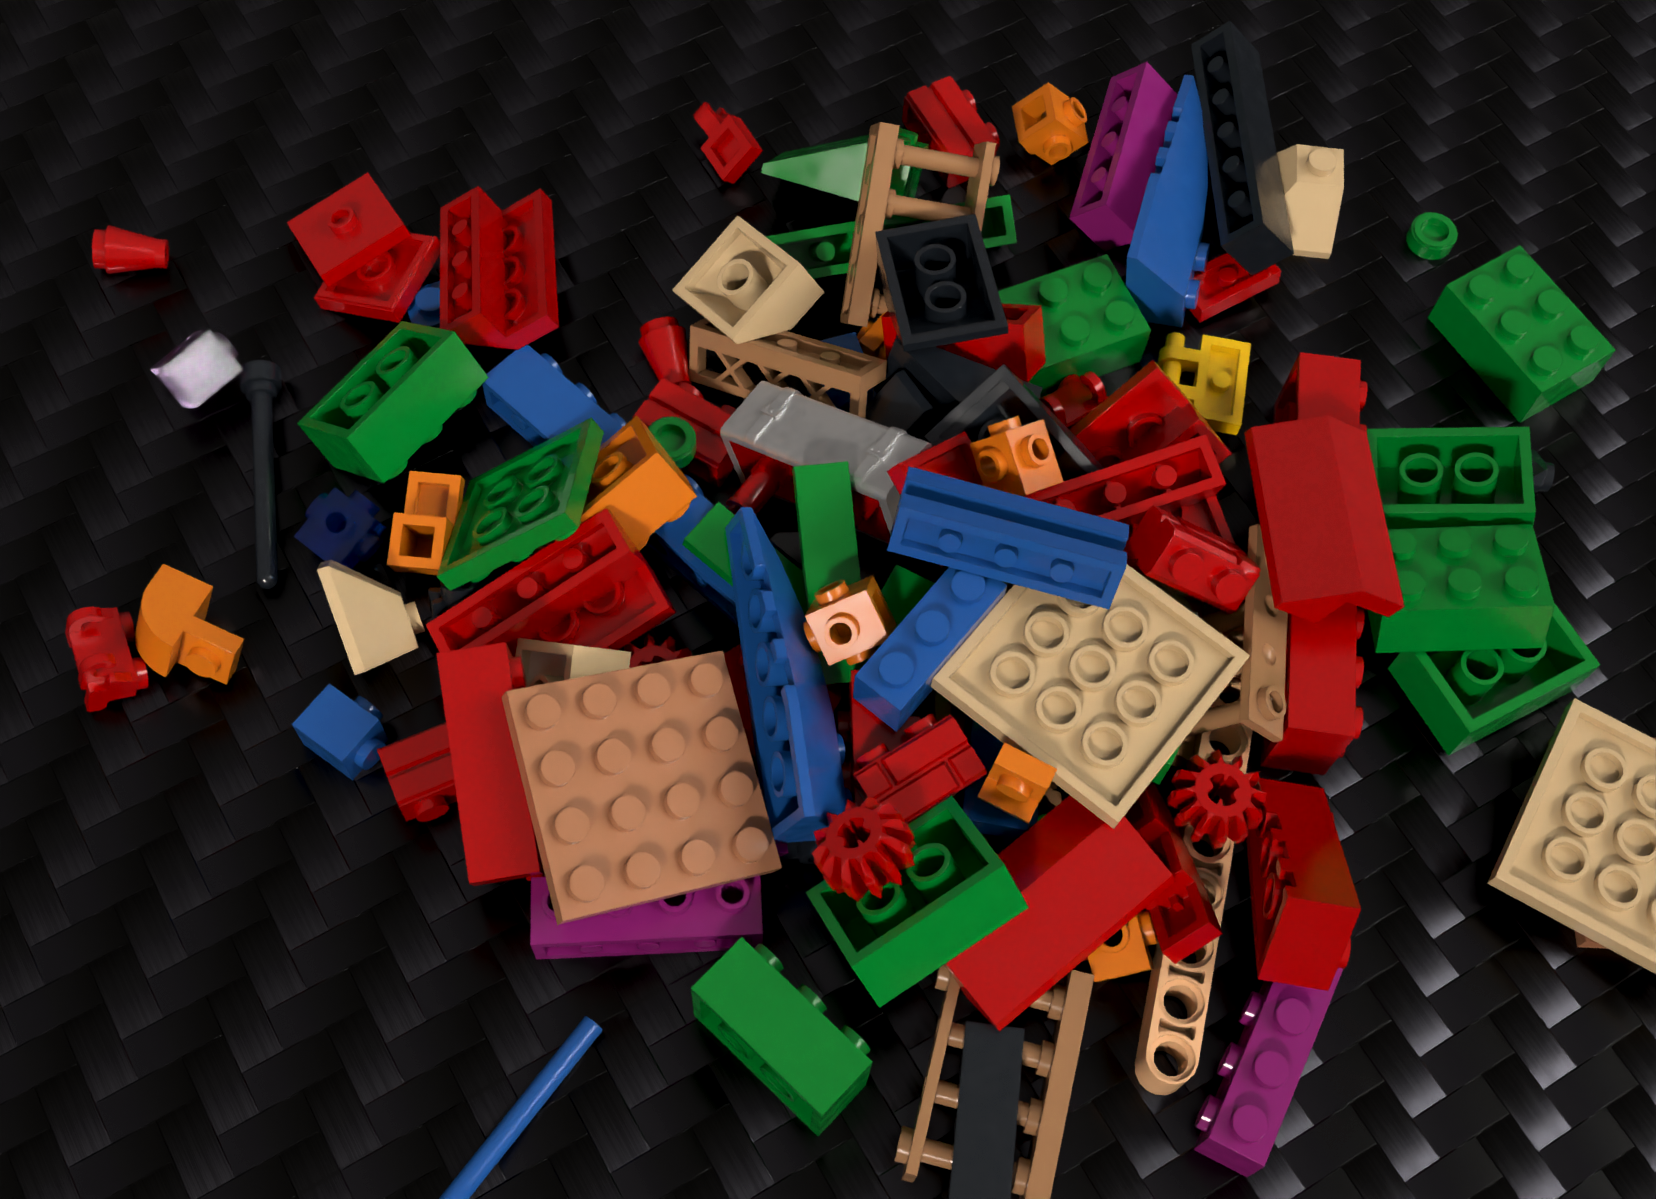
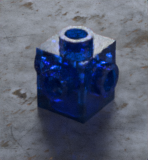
(327, 519)

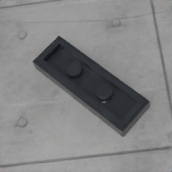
(986, 1112)

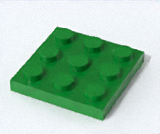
(522, 505)

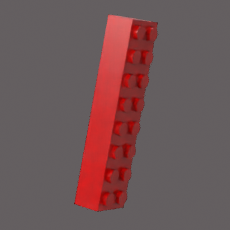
(1320, 655)

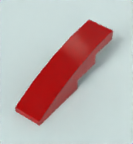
(1184, 911)

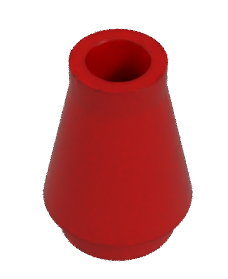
(127, 251)
(666, 349)

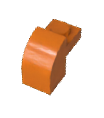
(427, 522)
(175, 631)
(1016, 783)

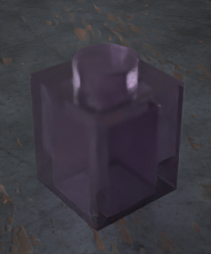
(198, 367)

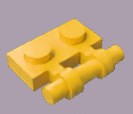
(1219, 377)

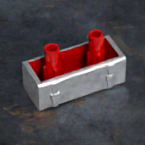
(786, 430)

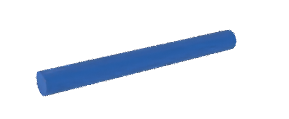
(523, 1111)

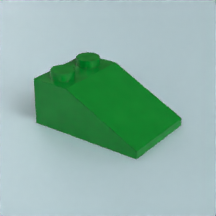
(840, 166)

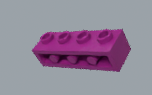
(1122, 156)
(679, 924)
(1261, 1074)

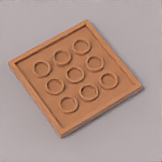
(639, 785)

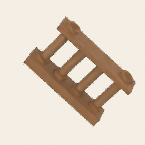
(880, 202)
(1263, 674)
(1040, 1117)

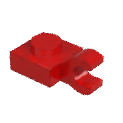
(729, 144)

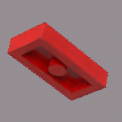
(1228, 284)

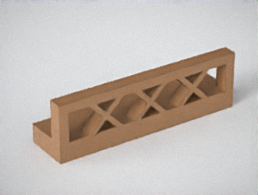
(791, 354)

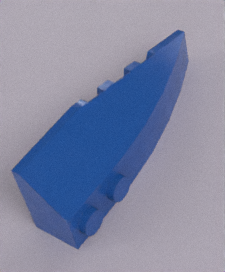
(1172, 219)
(786, 691)

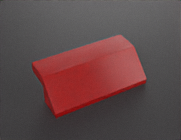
(498, 270)
(1143, 418)
(1175, 478)
(1322, 518)
(572, 592)
(1079, 892)

